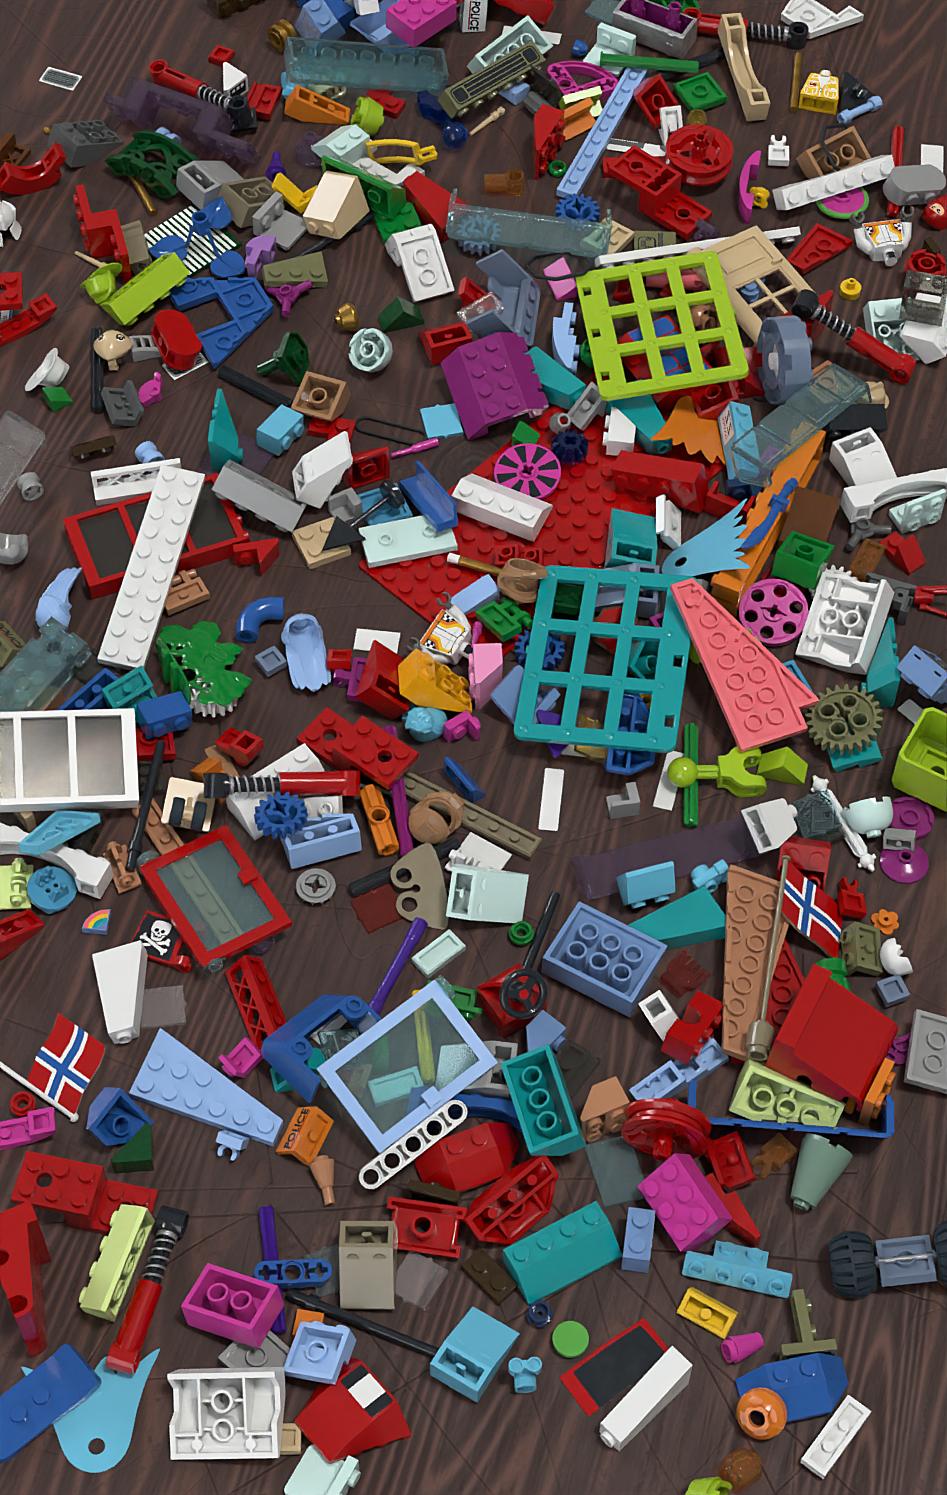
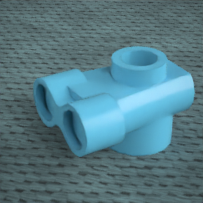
(710, 877)
(525, 1373)

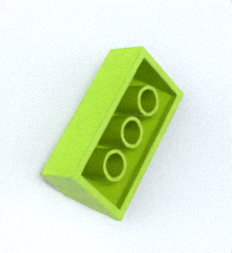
(145, 289)

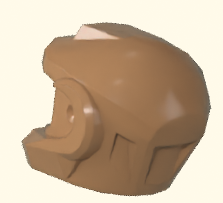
(519, 580)
(428, 825)

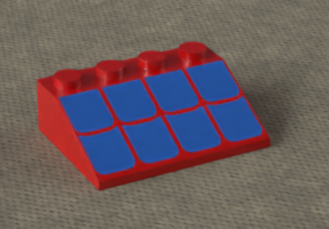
(674, 362)

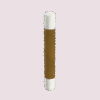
(473, 564)

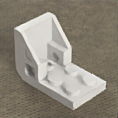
(421, 261)

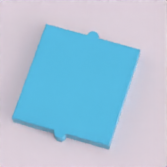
(441, 421)

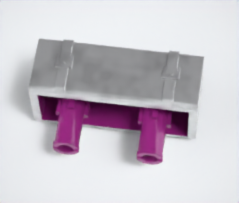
(657, 25)

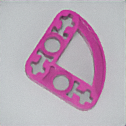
(604, 78)

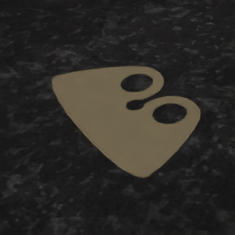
(427, 874)

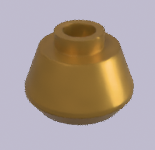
(347, 317)

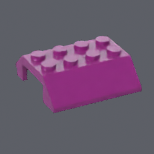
(493, 382)

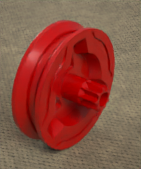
(694, 141)
(666, 1128)

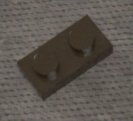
(102, 444)
(489, 1276)

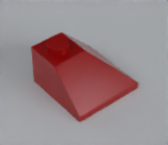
(651, 96)
(367, 468)

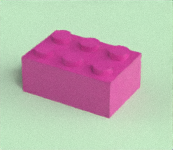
(419, 19)
(685, 1202)
(232, 1305)

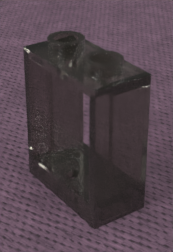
(921, 310)

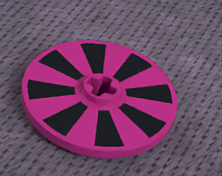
(535, 459)

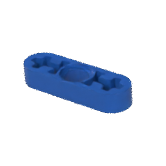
(299, 1264)

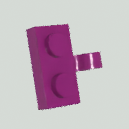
(352, 678)

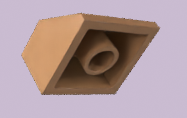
(321, 397)

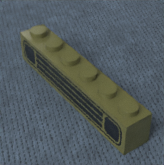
(491, 80)

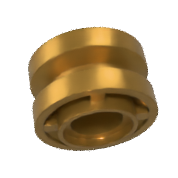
(278, 34)

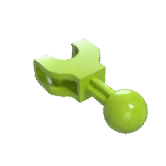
(727, 771)

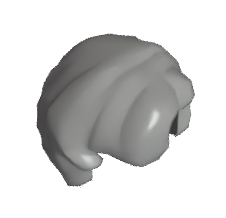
(13, 548)

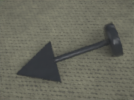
(344, 534)

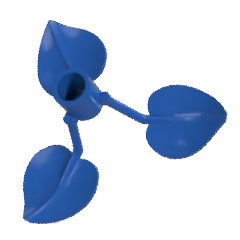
(213, 215)

